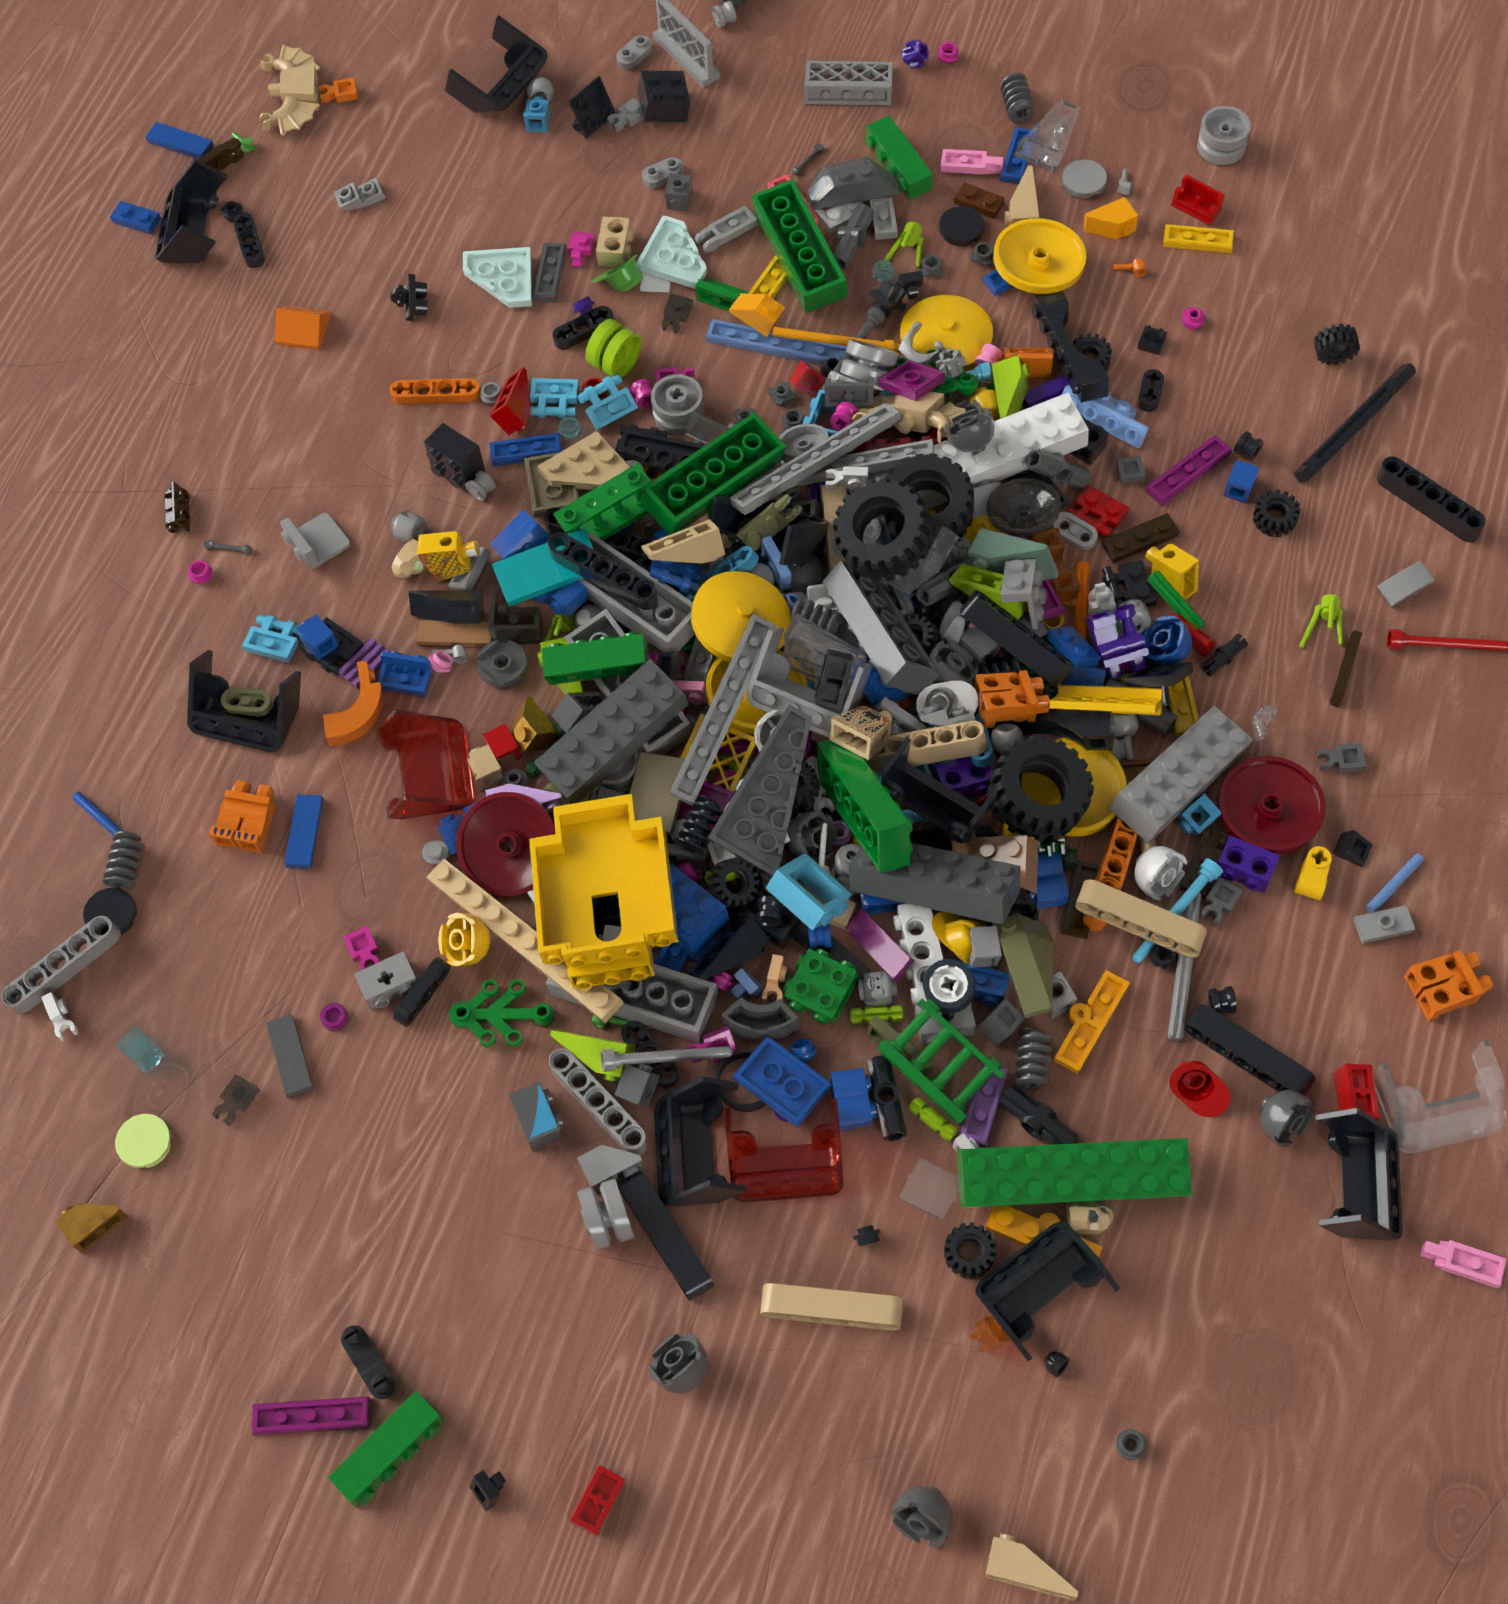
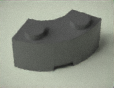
(756, 1021)

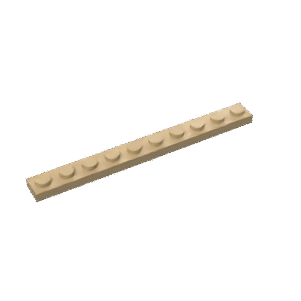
(518, 936)

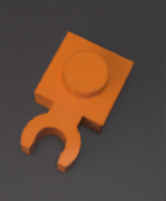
(342, 91)

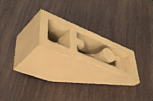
(1024, 200)
(692, 545)
(1020, 1567)

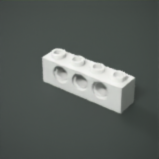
(920, 918)

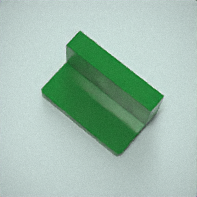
(717, 293)

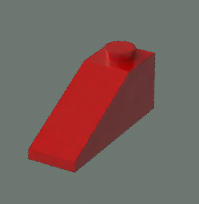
(513, 403)

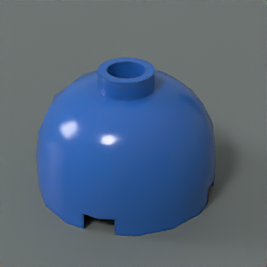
(1167, 641)

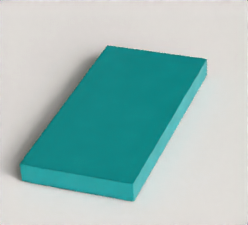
(535, 572)

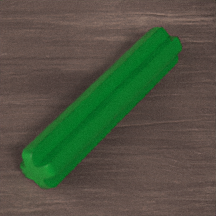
(1174, 599)

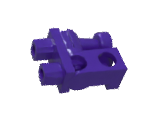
(1116, 647)

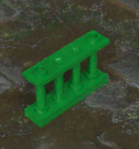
(607, 506)
(913, 1069)

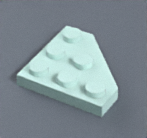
(672, 254)
(502, 274)

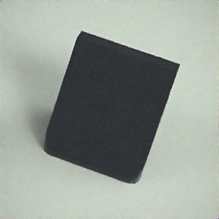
(1352, 848)

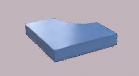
(770, 557)

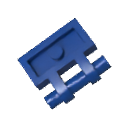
(679, 574)

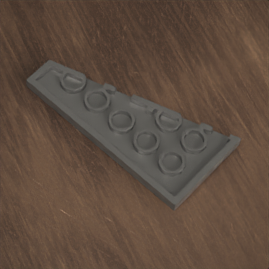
(761, 808)

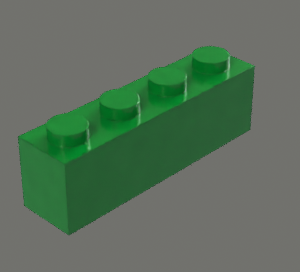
(899, 157)
(594, 658)
(386, 1450)

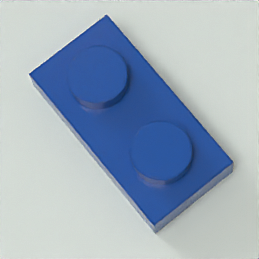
(135, 217)

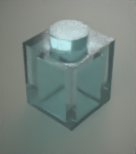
(140, 1050)

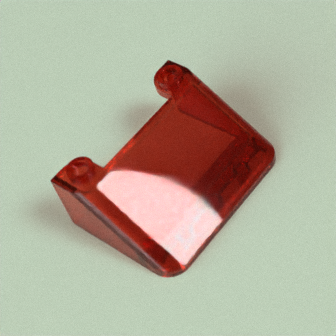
(430, 762)

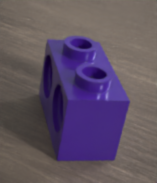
(962, 772)
(1249, 858)

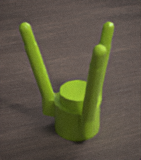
(910, 236)
(1329, 610)
(560, 623)

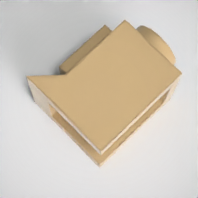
(484, 767)

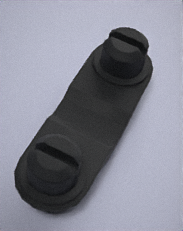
(368, 1362)

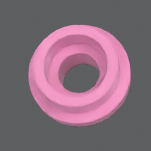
(441, 661)

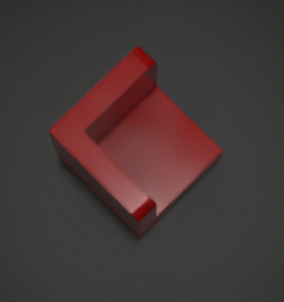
(807, 379)
(501, 742)

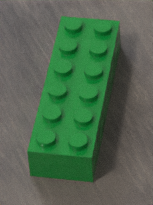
(799, 246)
(714, 470)
(865, 806)

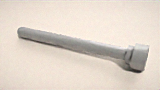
(612, 1059)

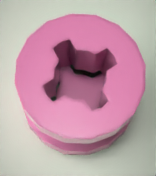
(989, 354)

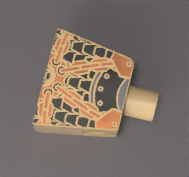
(862, 731)

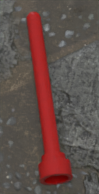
(1398, 639)

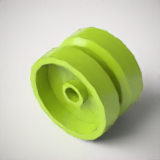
(613, 348)

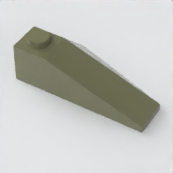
(1028, 959)

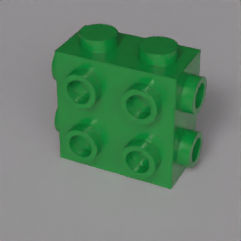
(820, 986)

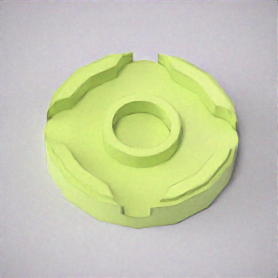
(143, 1141)

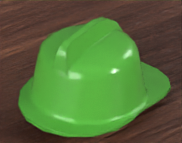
(623, 276)

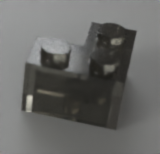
(513, 623)

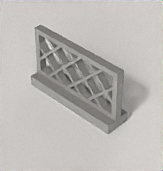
(685, 44)
(841, 91)

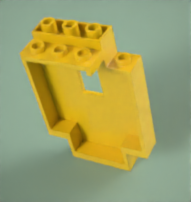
(597, 854)

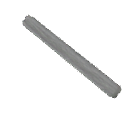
(1182, 981)

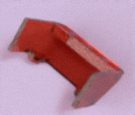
(786, 1170)

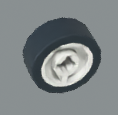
(949, 971)

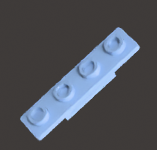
(1114, 416)

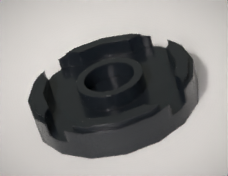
(961, 225)
(115, 905)

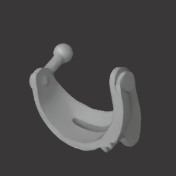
(906, 347)
(952, 623)

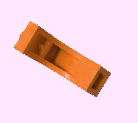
(361, 716)

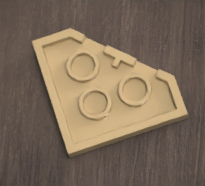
(584, 464)

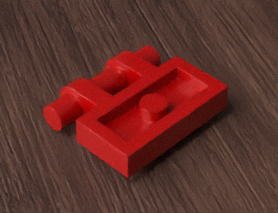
(1101, 507)

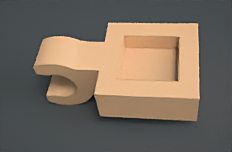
(776, 974)

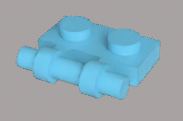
(554, 391)
(611, 408)
(269, 643)

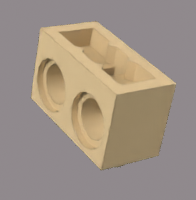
(614, 242)

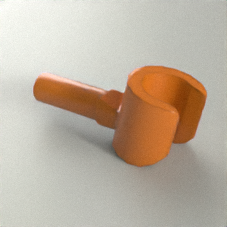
(1138, 267)

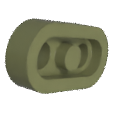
(248, 701)

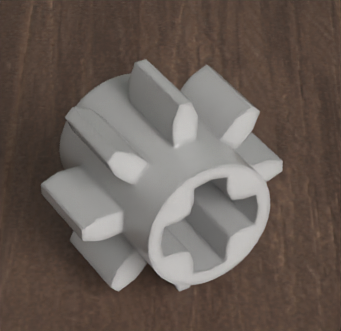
(951, 362)

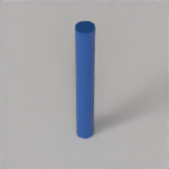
(97, 814)

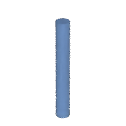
(1394, 883)

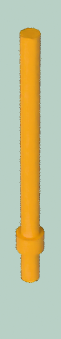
(830, 339)

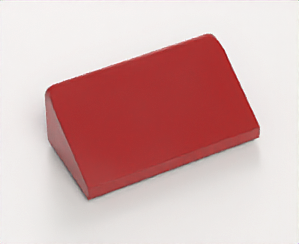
(1200, 641)

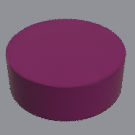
(334, 1017)

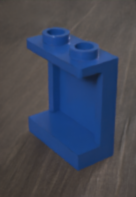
(519, 536)

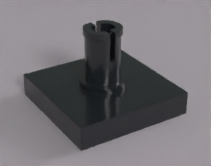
(1160, 677)

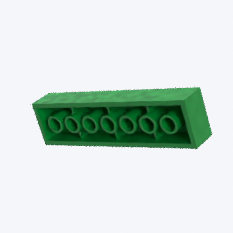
(1073, 1172)

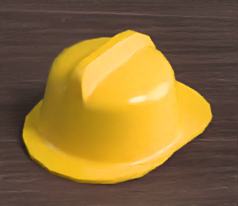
(955, 933)

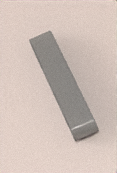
(48, 965)
(593, 1090)

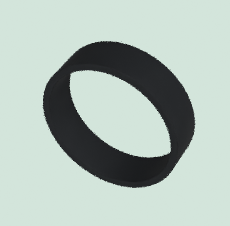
(733, 1105)

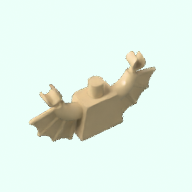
(296, 88)
(917, 415)

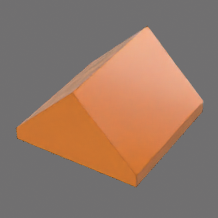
(301, 326)
(1038, 360)

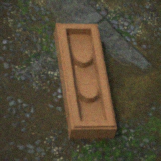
(449, 634)

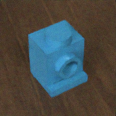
(537, 109)
(1206, 812)

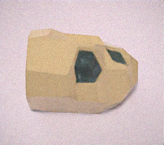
(407, 561)
(1088, 1217)

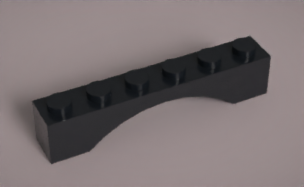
(1085, 375)
(1085, 727)

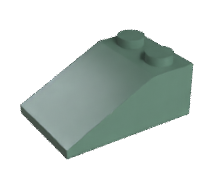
(993, 549)

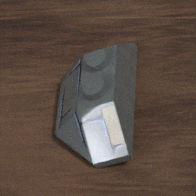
(851, 183)

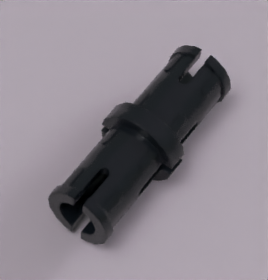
(1224, 655)

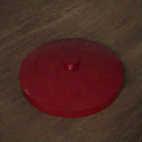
(1271, 804)
(496, 841)

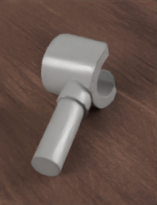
(1124, 185)
(458, 654)

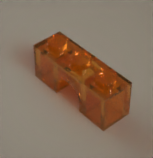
(1066, 584)

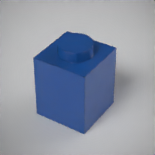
(1241, 481)
(317, 637)

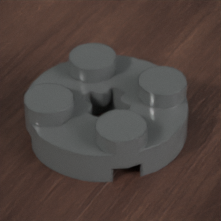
(508, 675)

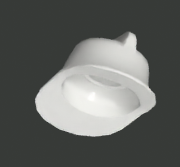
(949, 695)

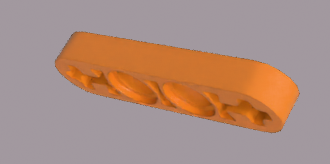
(435, 387)

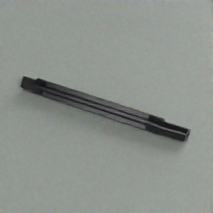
(1354, 423)

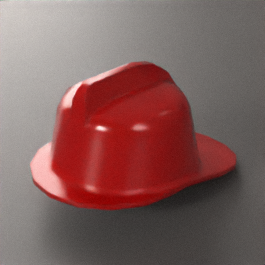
(1200, 1088)

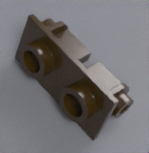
(178, 503)

